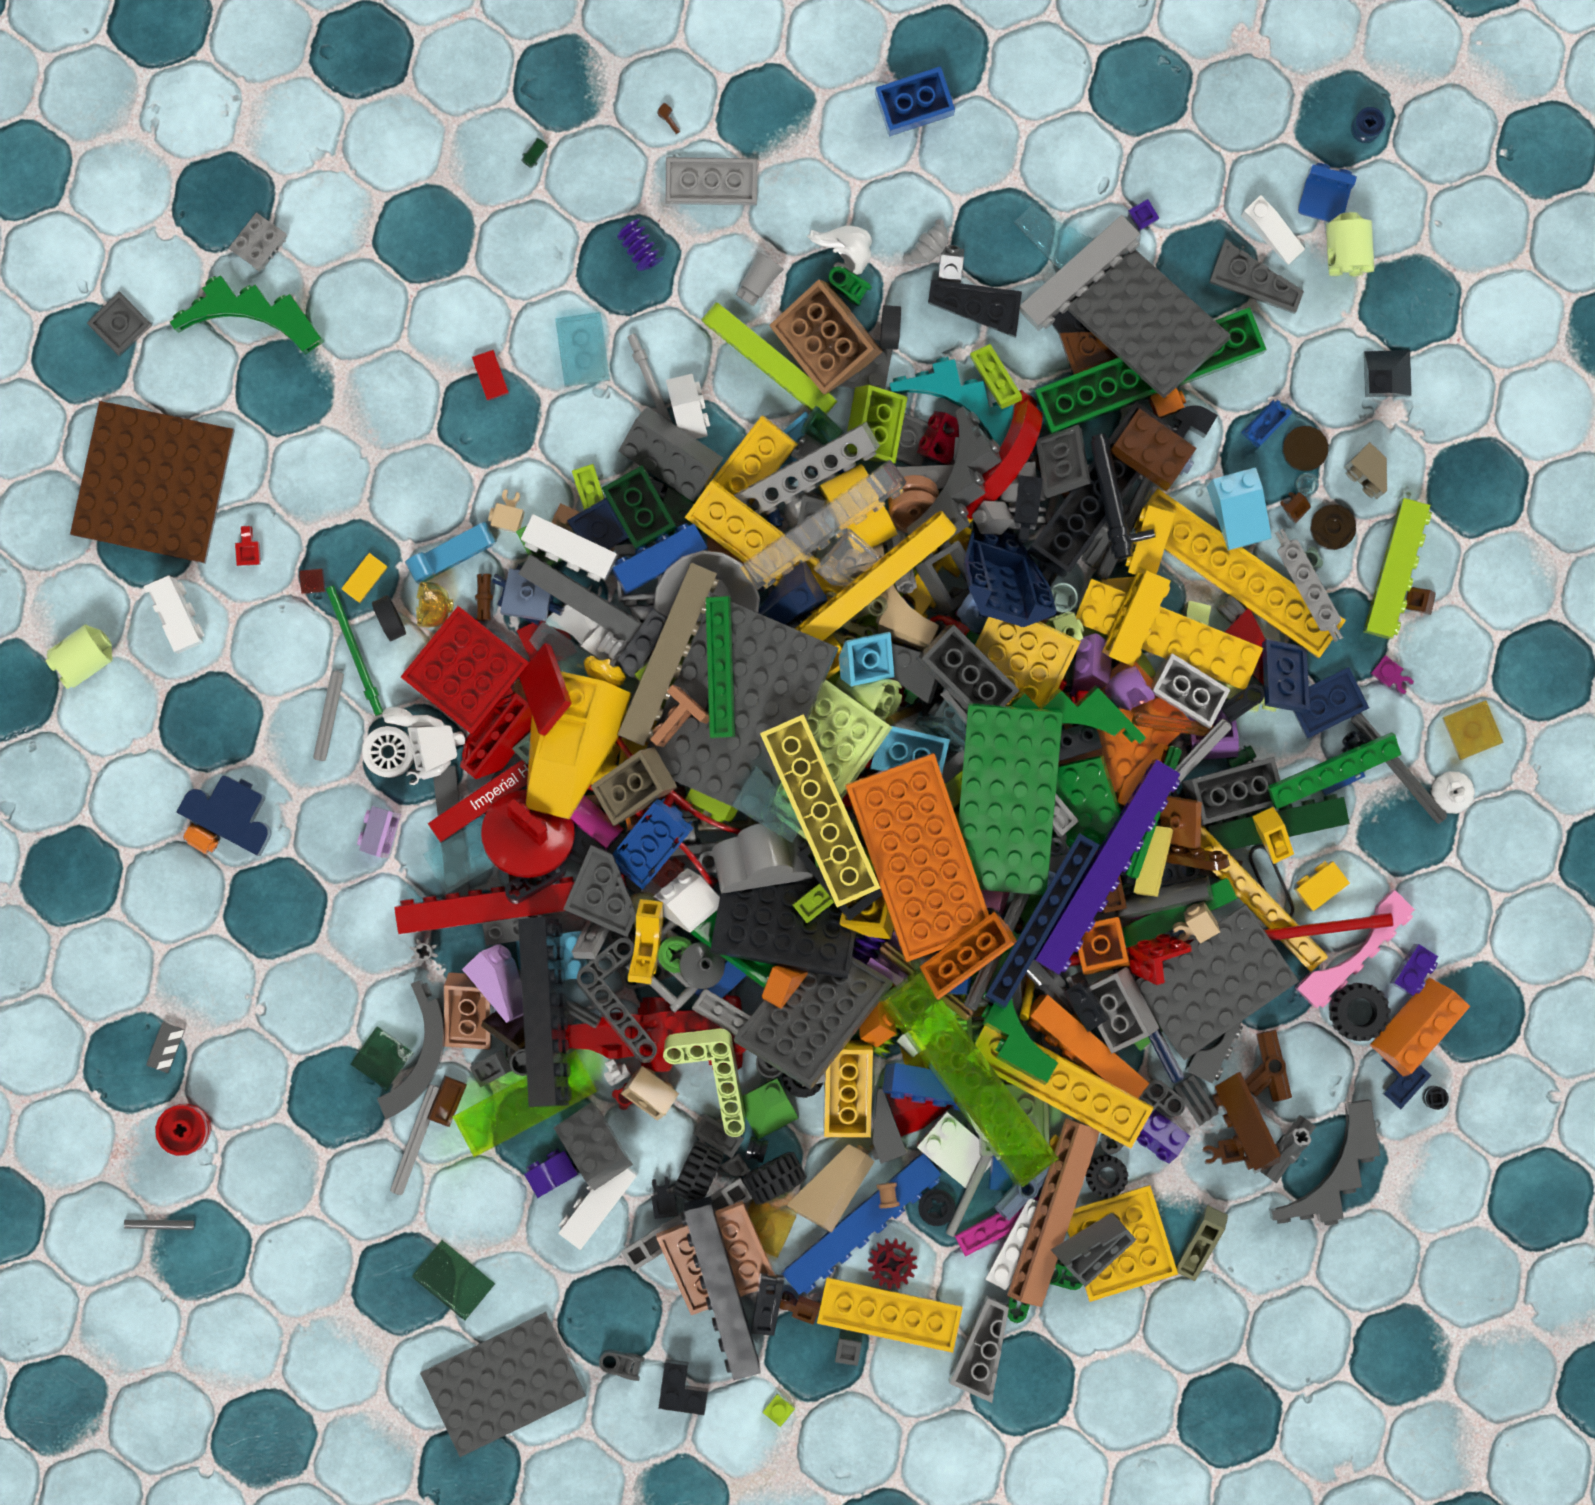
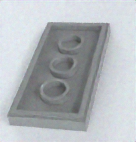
(711, 181)

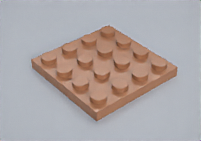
(743, 1248)

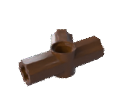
(1262, 1076)

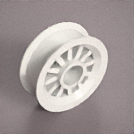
(368, 753)

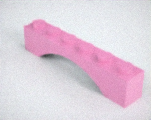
(1321, 984)

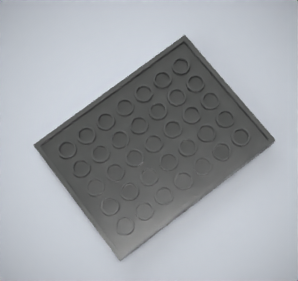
(773, 681)

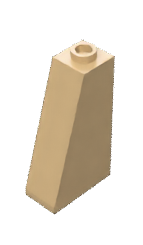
(833, 1188)

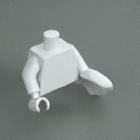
(430, 741)

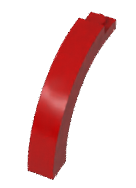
(1013, 451)

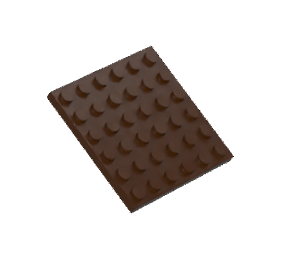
(152, 482)

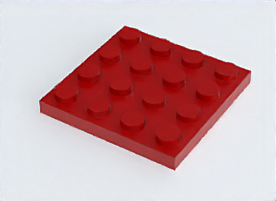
(465, 670)

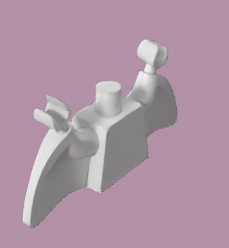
(585, 631)

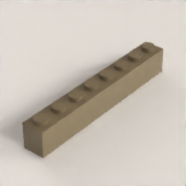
(667, 654)

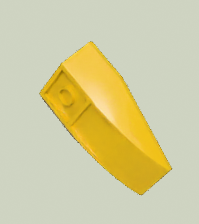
(575, 747)

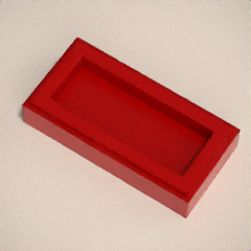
(490, 375)

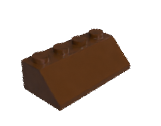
(1247, 1123)

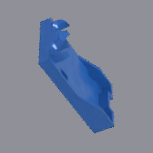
(651, 842)

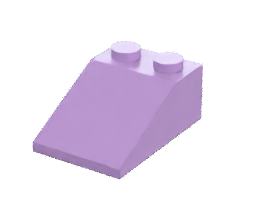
(379, 832)
(498, 980)

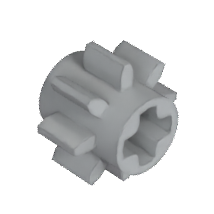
(418, 955)

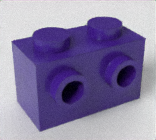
(1414, 970)

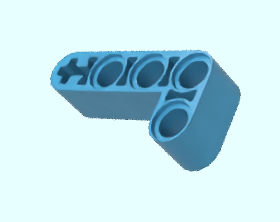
(451, 553)

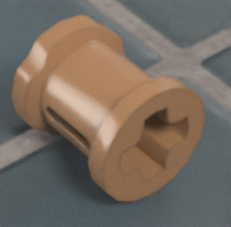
(888, 1195)

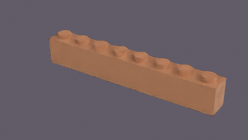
(1053, 1213)

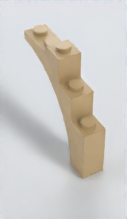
(902, 620)

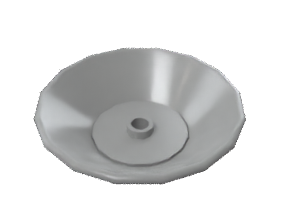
(730, 576)

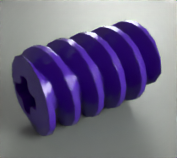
(638, 246)
(867, 948)

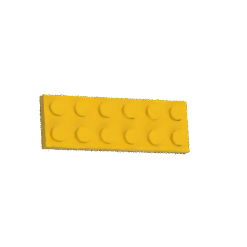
(889, 1314)

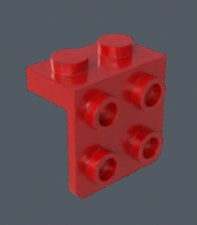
(1148, 956)

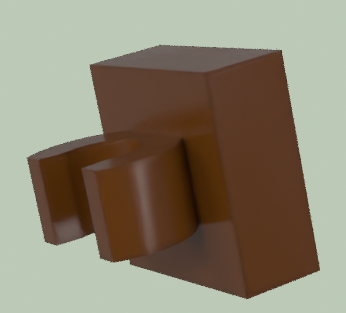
(1296, 507)

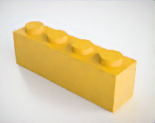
(1136, 616)

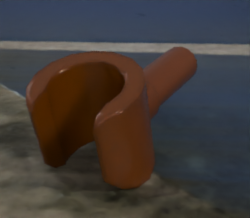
(664, 112)

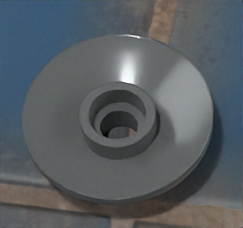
(693, 971)

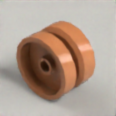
(913, 502)

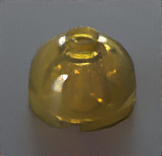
(433, 605)

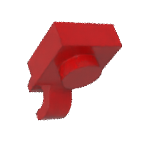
(247, 551)

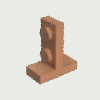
(678, 716)

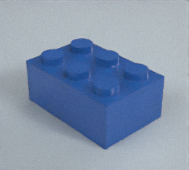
(914, 101)

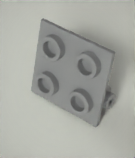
(258, 242)

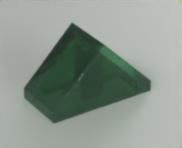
(821, 427)

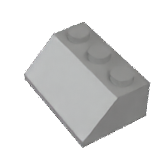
(1189, 690)

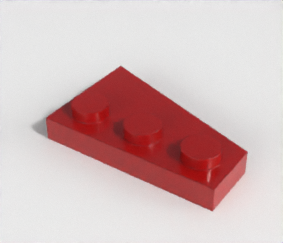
(1248, 629)

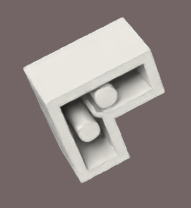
(687, 405)

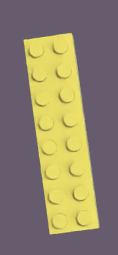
(820, 810)

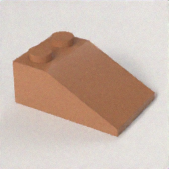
(464, 1013)

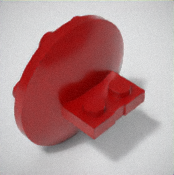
(523, 839)

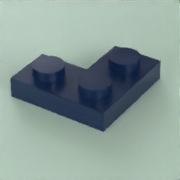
(1405, 1087)

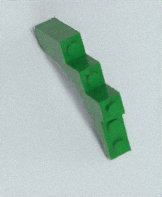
(250, 304)
(1018, 1048)

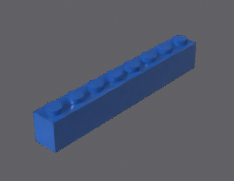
(858, 1225)

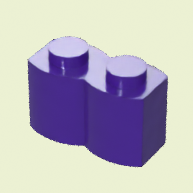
(551, 1173)

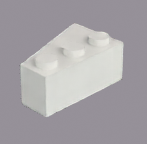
(175, 613)

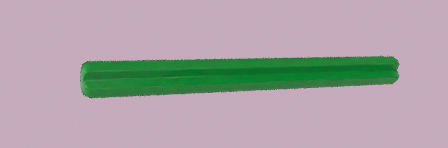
(1138, 858)

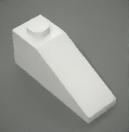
(1273, 229)

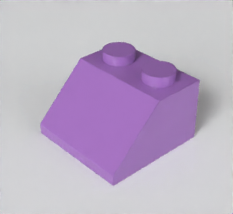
(1090, 665)
(1226, 747)

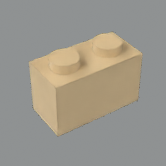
(650, 1093)

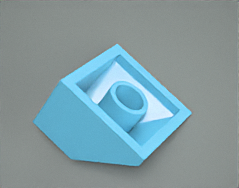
(867, 659)

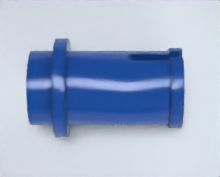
(775, 518)

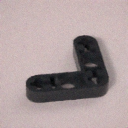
(547, 880)

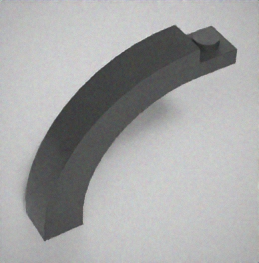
(429, 1059)

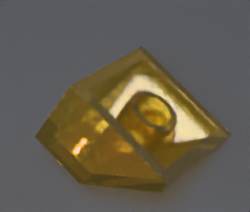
(771, 1225)

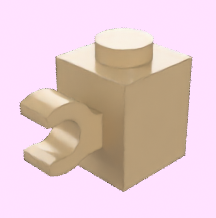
(507, 516)
(1198, 922)

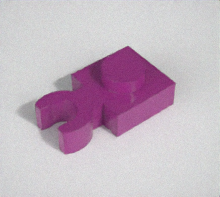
(1389, 672)

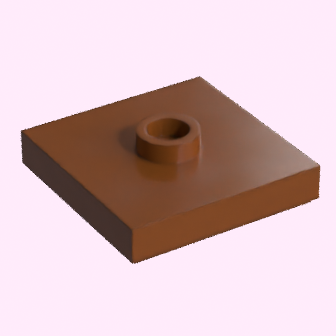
(1184, 819)

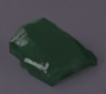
(382, 1058)

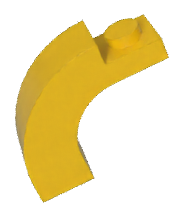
(647, 941)

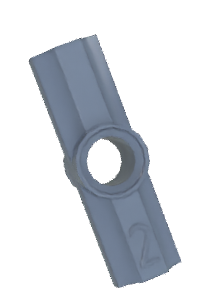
(1014, 1198)

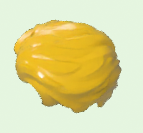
(604, 671)

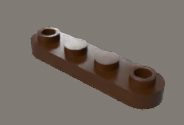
(1197, 858)

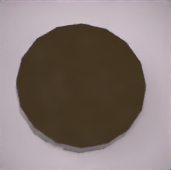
(1305, 448)
(1333, 527)

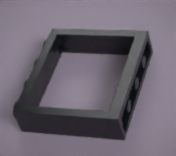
(858, 906)

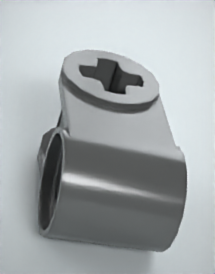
(623, 1364)

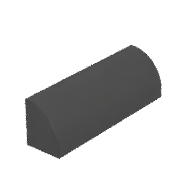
(1168, 898)

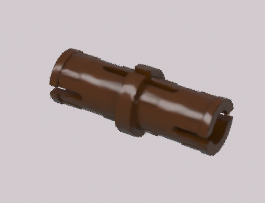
(484, 597)

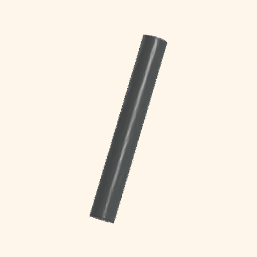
(160, 1224)

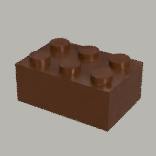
(1152, 450)

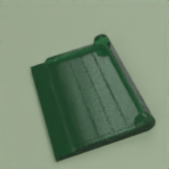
(453, 1280)

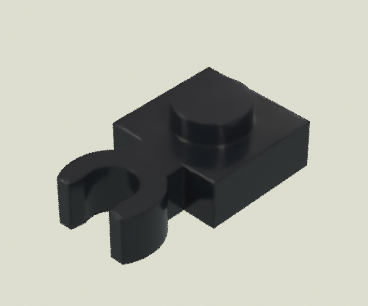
(664, 1203)

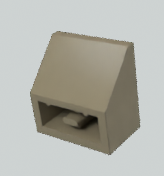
(1370, 470)

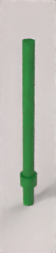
(371, 692)

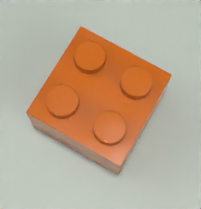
(1103, 947)

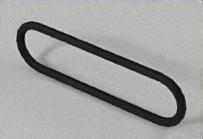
(1277, 872)

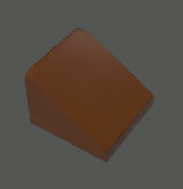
(1420, 600)

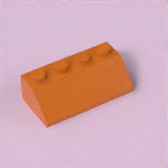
(967, 954)
(1419, 1026)

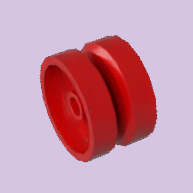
(169, 1131)

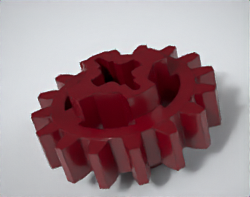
(903, 1260)

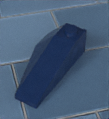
(793, 596)

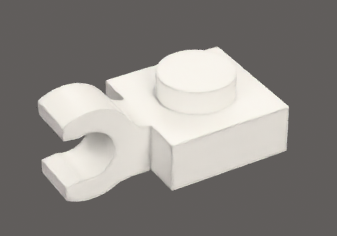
(616, 1072)

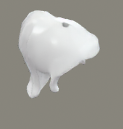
(850, 242)

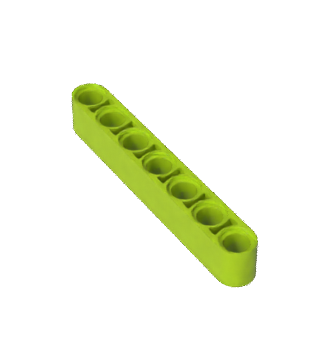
(767, 358)

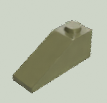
(1202, 1242)

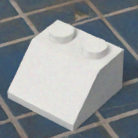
(688, 900)

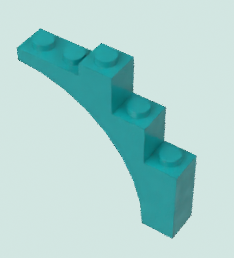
(972, 395)

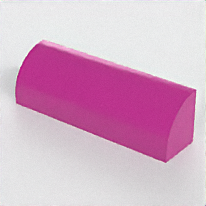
(596, 823)

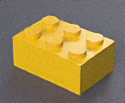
(1150, 551)

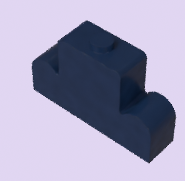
(229, 813)

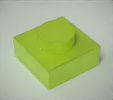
(778, 1410)

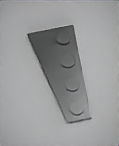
(1248, 277)

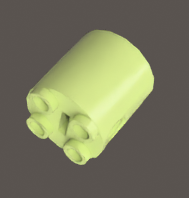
(1350, 245)
(80, 655)

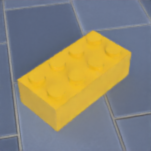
(849, 1092)

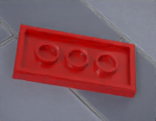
(545, 689)

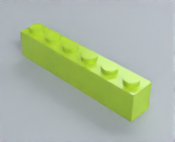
(1397, 568)

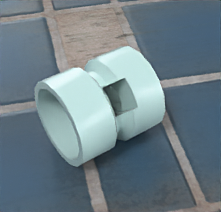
(1064, 597)

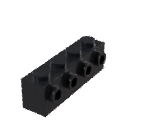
(1078, 741)

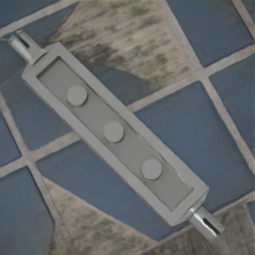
(1309, 585)

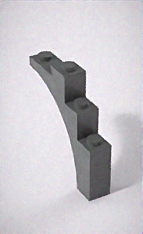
(965, 484)
(1324, 1200)

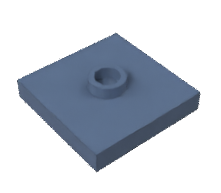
(524, 598)

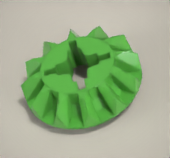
(665, 956)

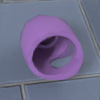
(1128, 689)

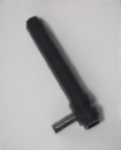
(1118, 532)

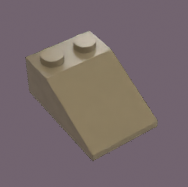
(633, 785)

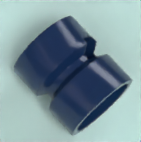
(1368, 125)

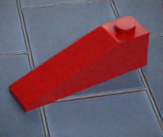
(912, 1115)

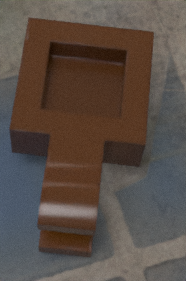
(802, 1309)

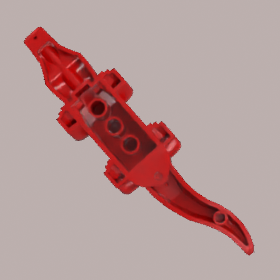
(658, 1022)

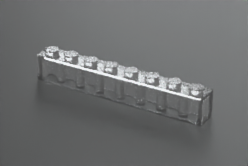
(823, 525)

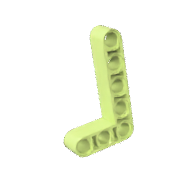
(722, 1072)

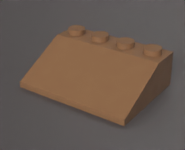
(825, 337)

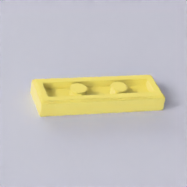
(1153, 867)

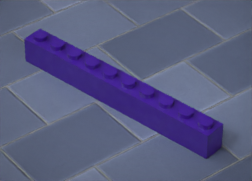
(1107, 865)

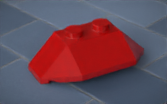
(493, 741)

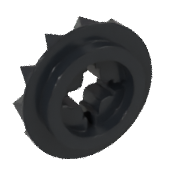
(947, 1209)

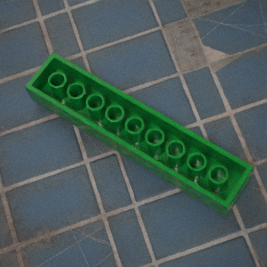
(1118, 386)

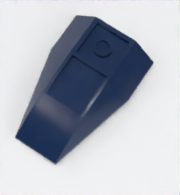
(1006, 579)

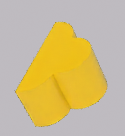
(878, 525)

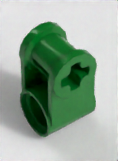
(850, 285)

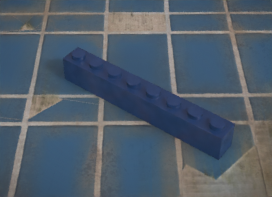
(1041, 921)

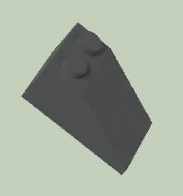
(885, 1136)

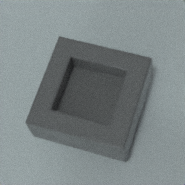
(848, 1351)

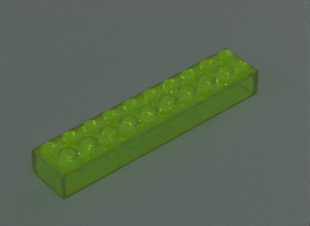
(968, 1079)

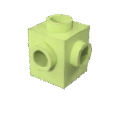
(1068, 622)

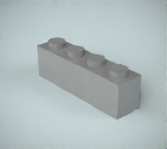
(981, 1353)

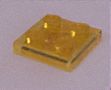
(1472, 730)

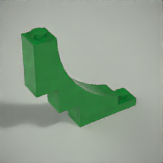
(1092, 710)

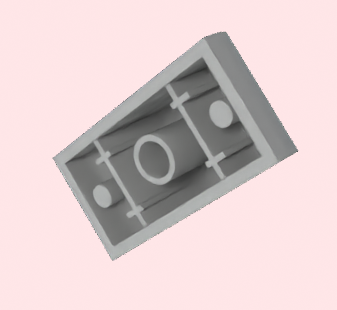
(758, 860)

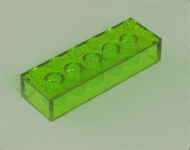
(509, 1113)

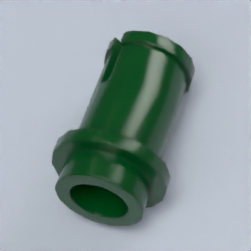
(533, 154)
(1244, 756)

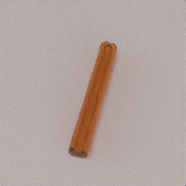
(1170, 724)

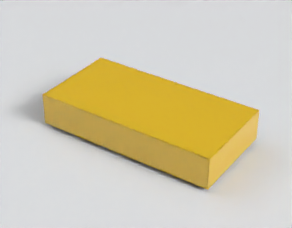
(364, 578)

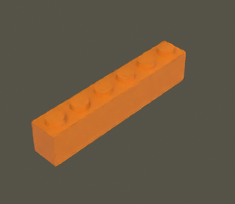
(1082, 1046)

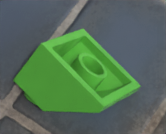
(768, 1108)

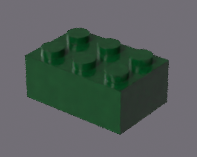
(639, 507)

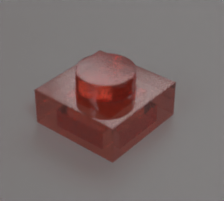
(312, 581)

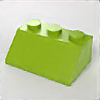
(884, 416)

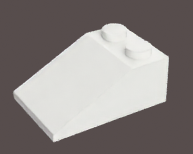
(952, 1148)

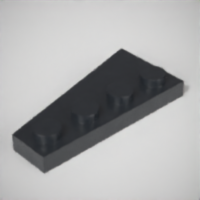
(980, 304)

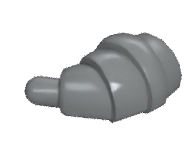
(929, 245)

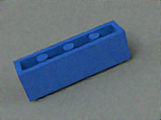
(654, 561)
(916, 1083)

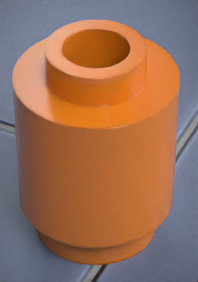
(201, 838)

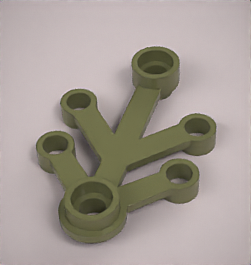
(871, 608)

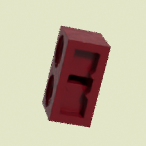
(943, 438)

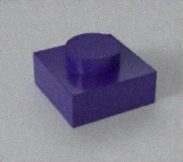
(1143, 215)

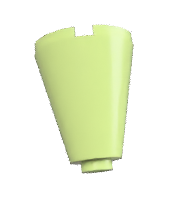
(878, 697)

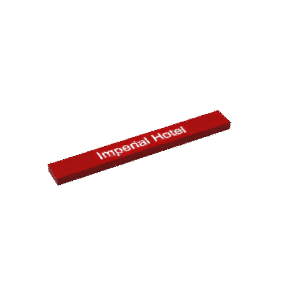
(479, 801)

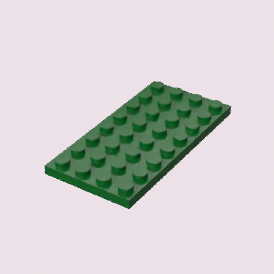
(1010, 795)

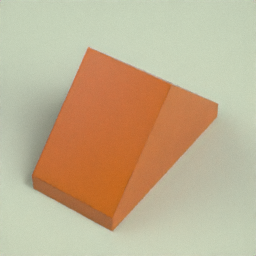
(782, 984)

